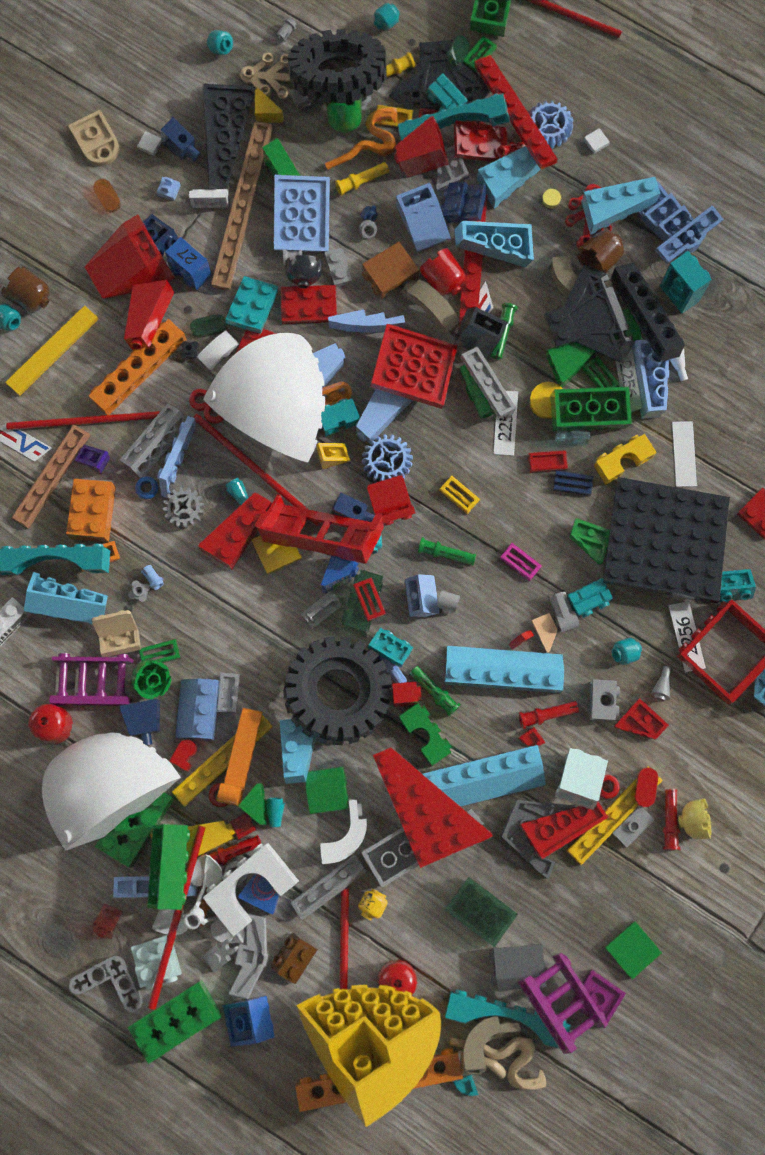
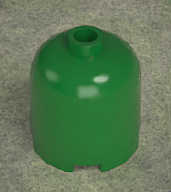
(344, 116)

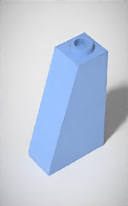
(379, 414)

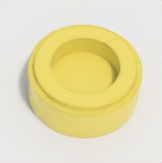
(551, 198)

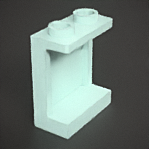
(582, 778)

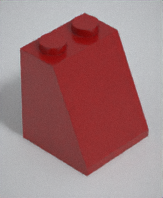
(421, 149)

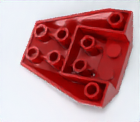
(127, 260)

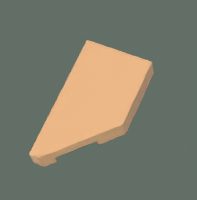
(545, 630)

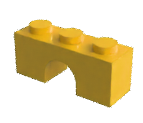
(638, 449)

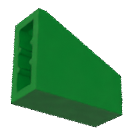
(277, 159)
(568, 361)

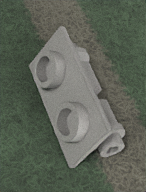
(321, 609)

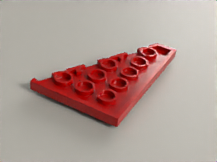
(428, 816)

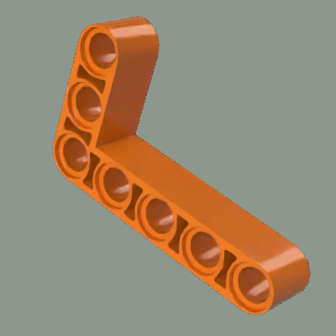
(233, 787)

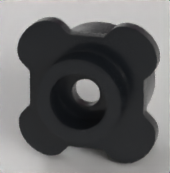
(193, 353)

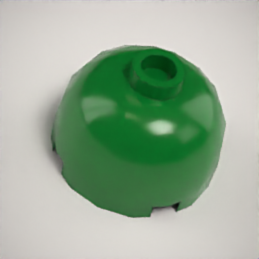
(150, 679)

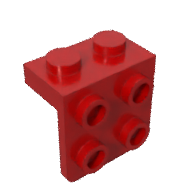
(391, 499)

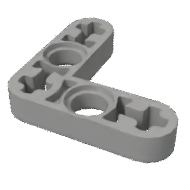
(109, 973)

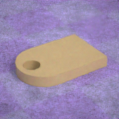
(94, 138)

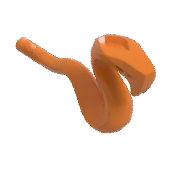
(381, 149)

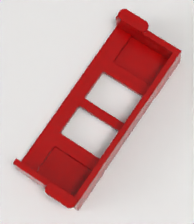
(284, 523)

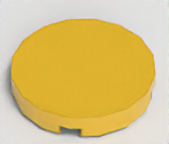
(540, 399)

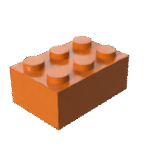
(91, 510)

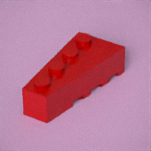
(235, 533)

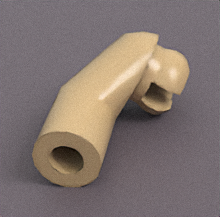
(497, 1068)

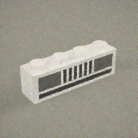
(11, 618)

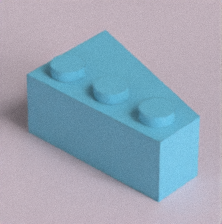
(296, 751)

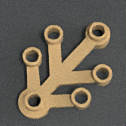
(271, 75)

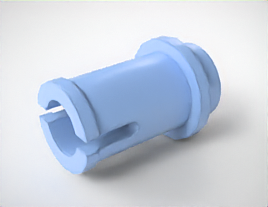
(155, 581)

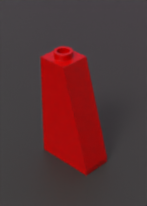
(146, 312)

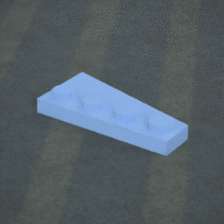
(168, 473)

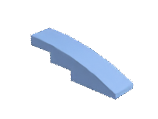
(359, 322)

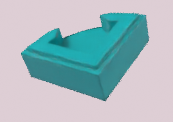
(466, 1085)

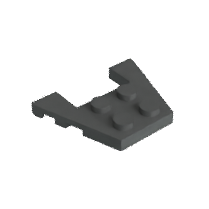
(512, 833)

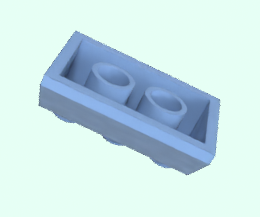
(197, 709)

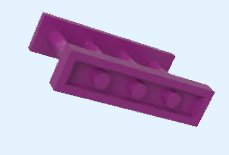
(100, 698)
(553, 1021)

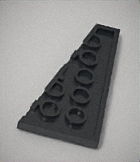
(224, 120)

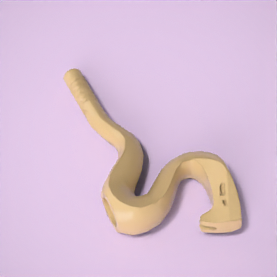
(527, 1049)

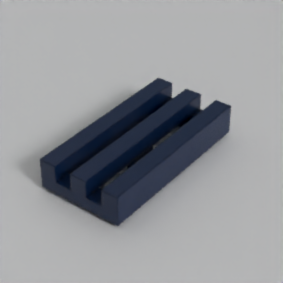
(589, 484)

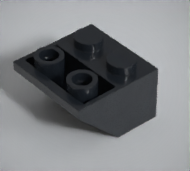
(480, 330)

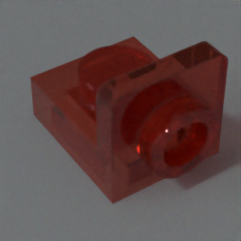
(107, 921)

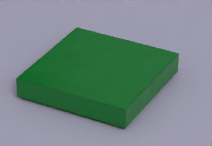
(633, 950)

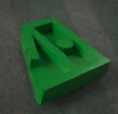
(590, 539)

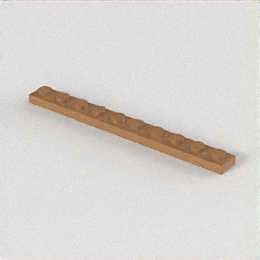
(241, 207)

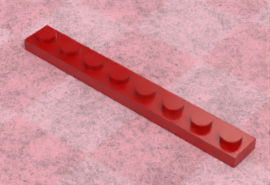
(517, 113)
(472, 268)

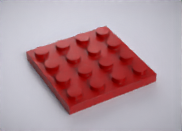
(414, 366)

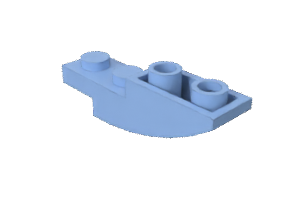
(138, 887)

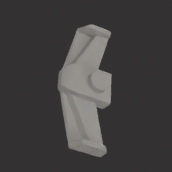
(251, 957)

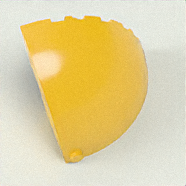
(372, 1044)

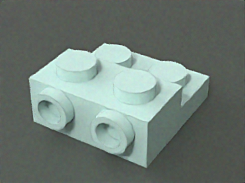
(147, 961)

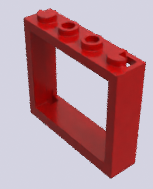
(751, 625)

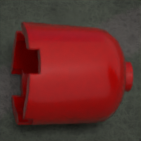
(443, 273)
(57, 727)
(398, 970)

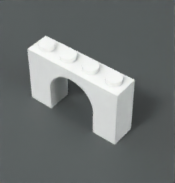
(223, 897)

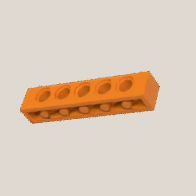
(136, 377)

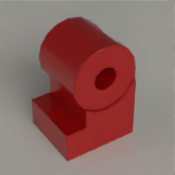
(183, 753)

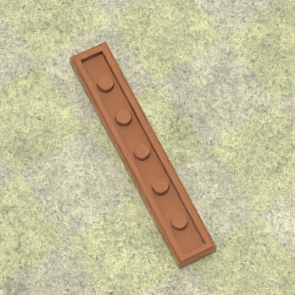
(50, 476)

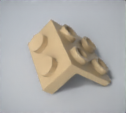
(117, 633)

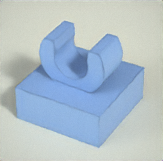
(168, 188)

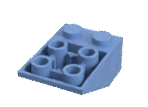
(422, 217)

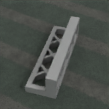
(488, 383)
(153, 438)

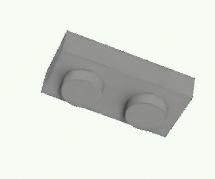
(338, 267)

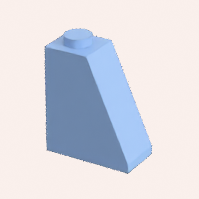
(330, 361)

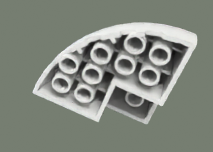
(272, 393)
(100, 784)

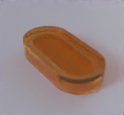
(107, 195)

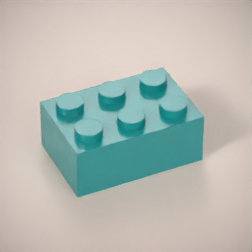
(685, 282)

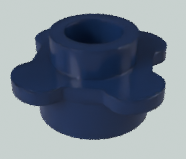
(369, 213)

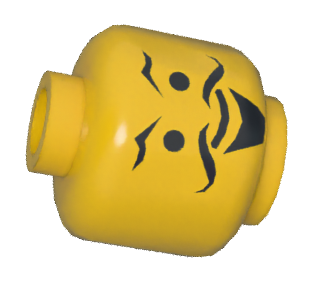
(372, 904)

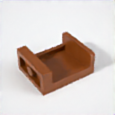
(389, 269)

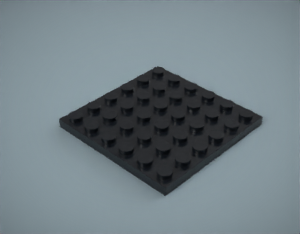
(667, 540)

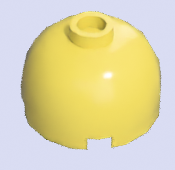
(696, 820)

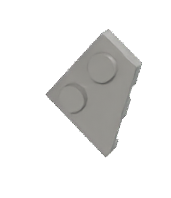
(451, 173)

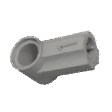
(447, 602)
(565, 617)

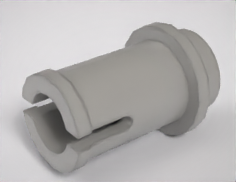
(286, 29)

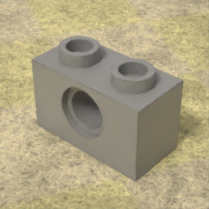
(597, 710)

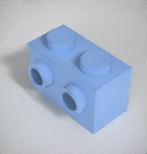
(421, 595)

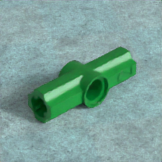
(475, 394)

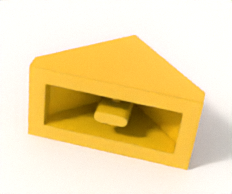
(266, 110)
(332, 454)

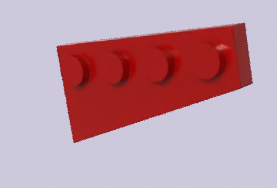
(557, 830)

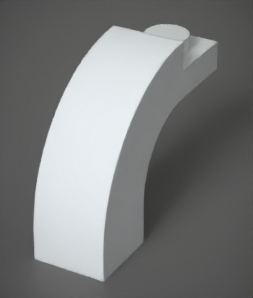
(350, 843)

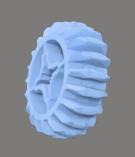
(548, 116)
(393, 455)

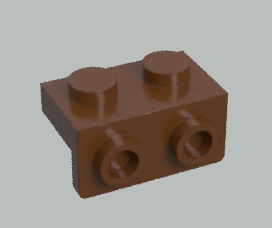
(293, 958)

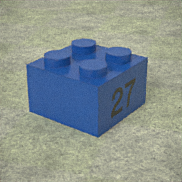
(188, 264)

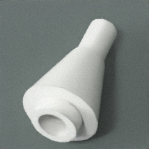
(679, 365)

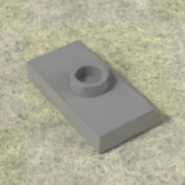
(228, 693)
(633, 826)

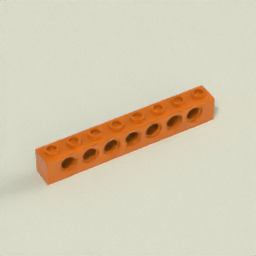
(309, 1101)

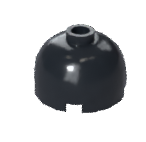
(303, 270)

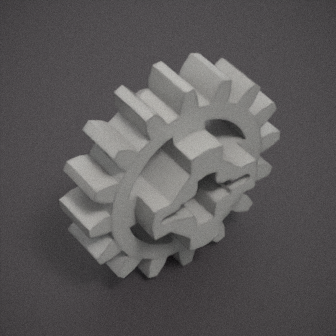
(188, 501)

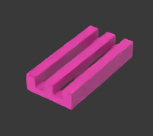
(533, 571)

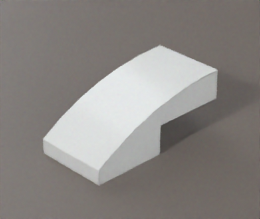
(217, 349)

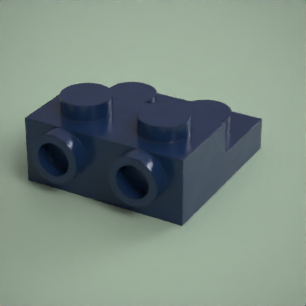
(463, 202)
(160, 233)

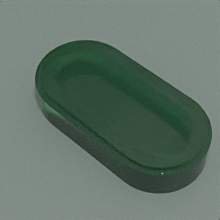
(458, 50)
(208, 326)

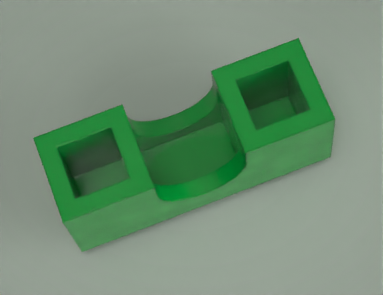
(417, 719)

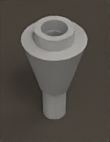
(662, 689)

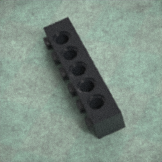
(647, 312)

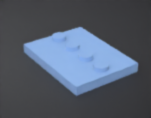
(301, 213)

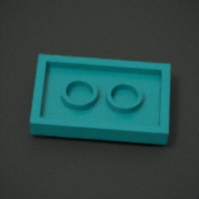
(252, 304)

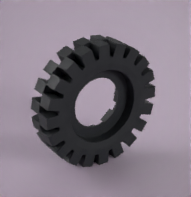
(328, 84)
(337, 724)

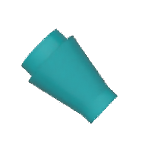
(237, 490)
(275, 811)

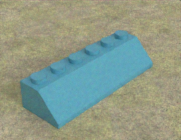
(504, 669)
(491, 776)

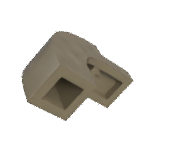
(564, 276)
(432, 303)
(472, 1053)

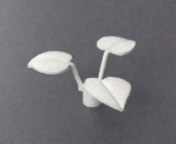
(205, 874)

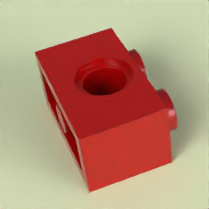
(405, 694)

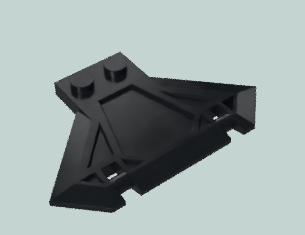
(431, 65)
(591, 317)

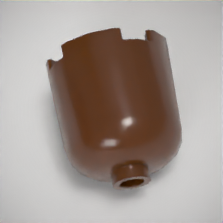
(601, 251)
(26, 290)

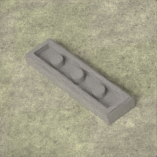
(328, 887)

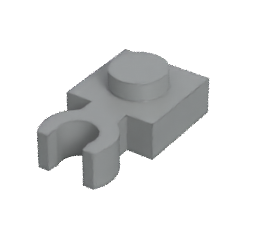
(219, 955)

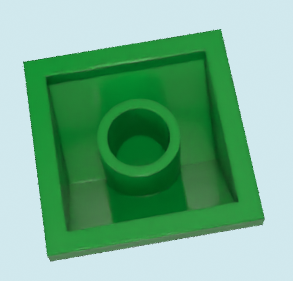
(255, 805)

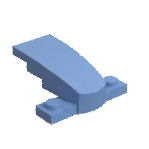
(676, 225)

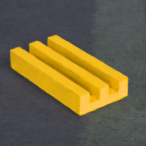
(471, 504)

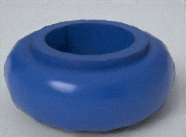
(144, 480)

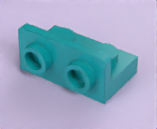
(737, 585)
(390, 647)

